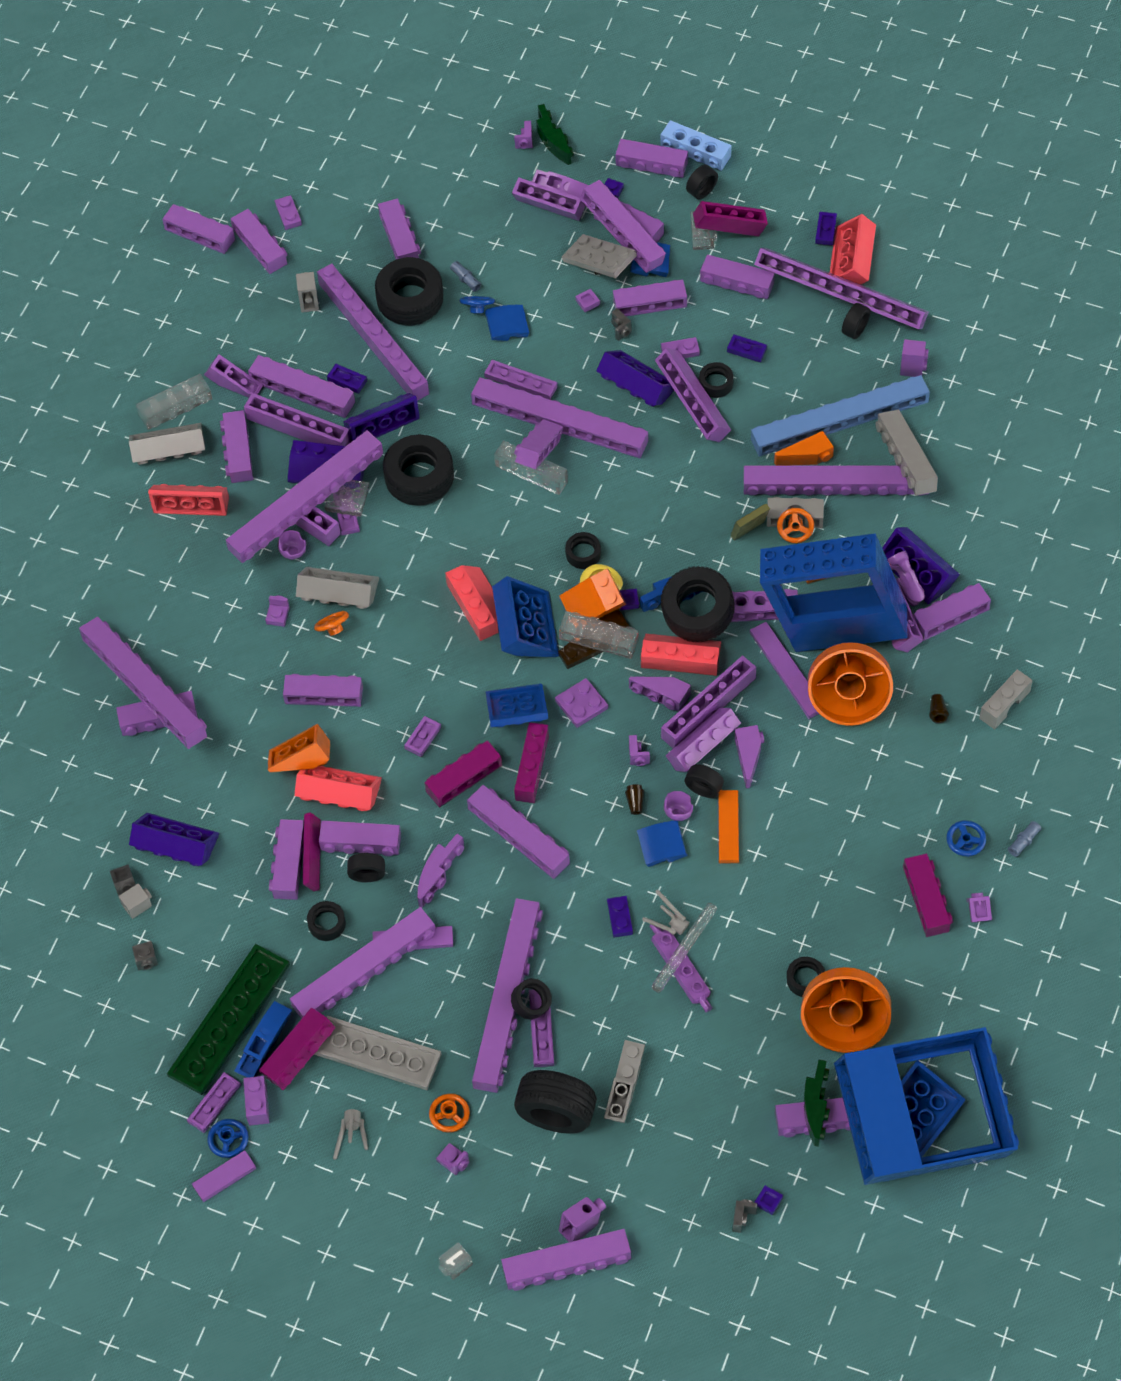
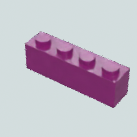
(730, 218)
(531, 762)
(463, 773)
(926, 895)
(297, 1048)

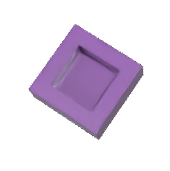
(587, 300)

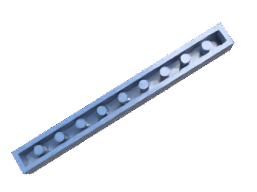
(839, 415)

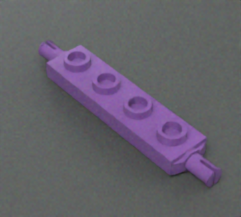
(685, 973)

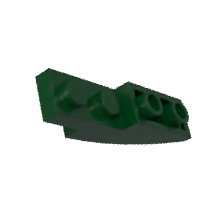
(553, 138)
(814, 1103)

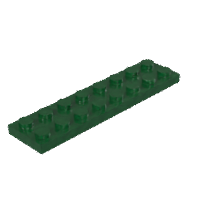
(228, 1019)

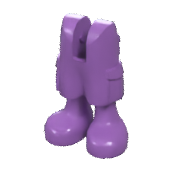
(908, 581)

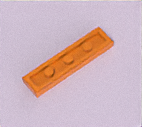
(728, 826)

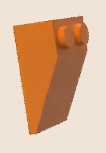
(594, 596)
(301, 752)

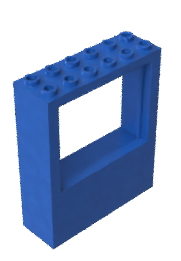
(839, 615)
(881, 1115)

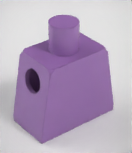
(580, 1218)

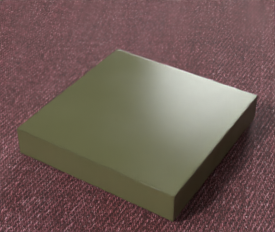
(750, 521)

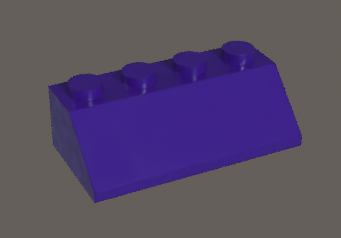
(635, 377)
(385, 417)
(308, 456)
(930, 569)
(173, 839)

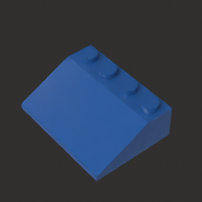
(524, 619)
(929, 1103)

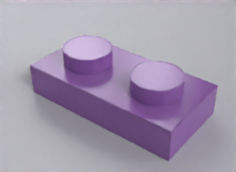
(288, 212)
(686, 347)
(422, 736)

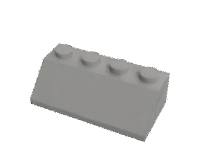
(166, 443)
(336, 587)

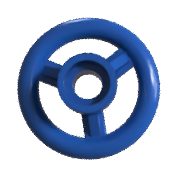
(477, 303)
(964, 847)
(222, 1131)

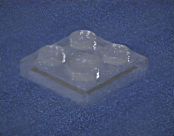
(348, 499)

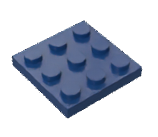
(516, 705)

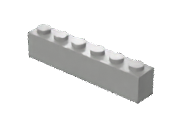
(907, 452)

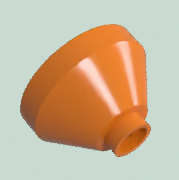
(850, 684)
(846, 1010)

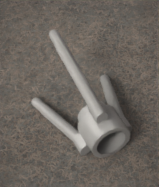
(678, 922)
(351, 1122)

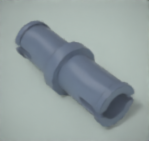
(465, 276)
(1024, 838)

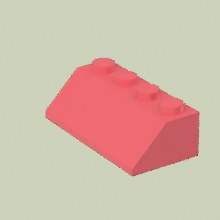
(853, 249)
(189, 499)
(474, 598)
(680, 655)
(338, 787)

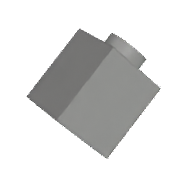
(135, 900)

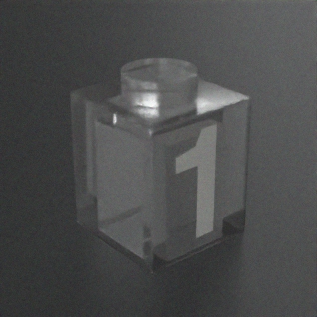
(455, 1261)

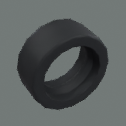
(702, 181)
(856, 320)
(716, 368)
(583, 538)
(704, 781)
(366, 867)
(321, 907)
(801, 962)
(520, 1007)

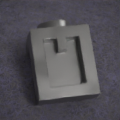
(621, 323)
(122, 879)
(144, 956)
(741, 1210)

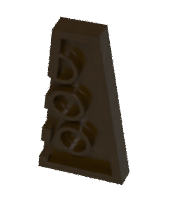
(574, 654)

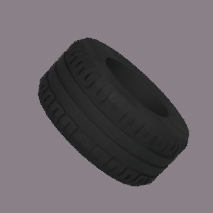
(403, 273)
(418, 450)
(697, 580)
(555, 1101)

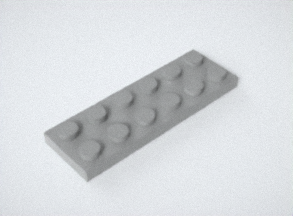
(380, 1054)

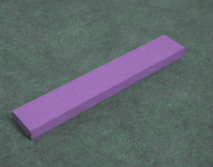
(784, 666)

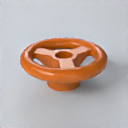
(795, 518)
(332, 623)
(449, 1105)

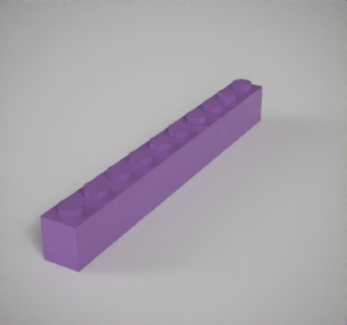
(841, 288)
(372, 332)
(575, 422)
(825, 480)
(304, 496)
(143, 682)
(501, 1014)

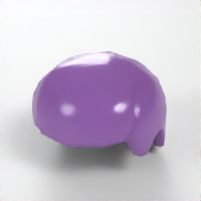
(291, 544)
(678, 805)

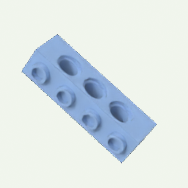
(699, 146)

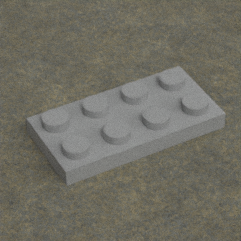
(599, 256)

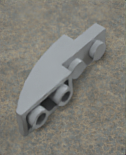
(625, 1081)

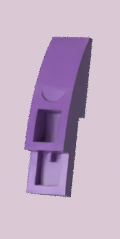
(559, 182)
(433, 873)

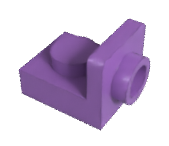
(525, 139)
(277, 611)
(637, 757)
(979, 907)
(453, 1159)

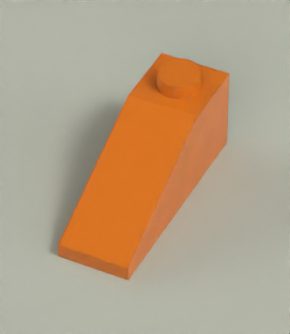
(806, 452)

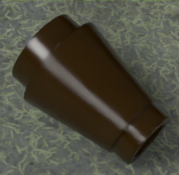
(938, 709)
(635, 798)

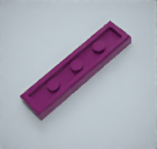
(311, 852)

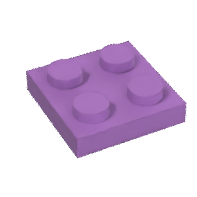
(581, 703)

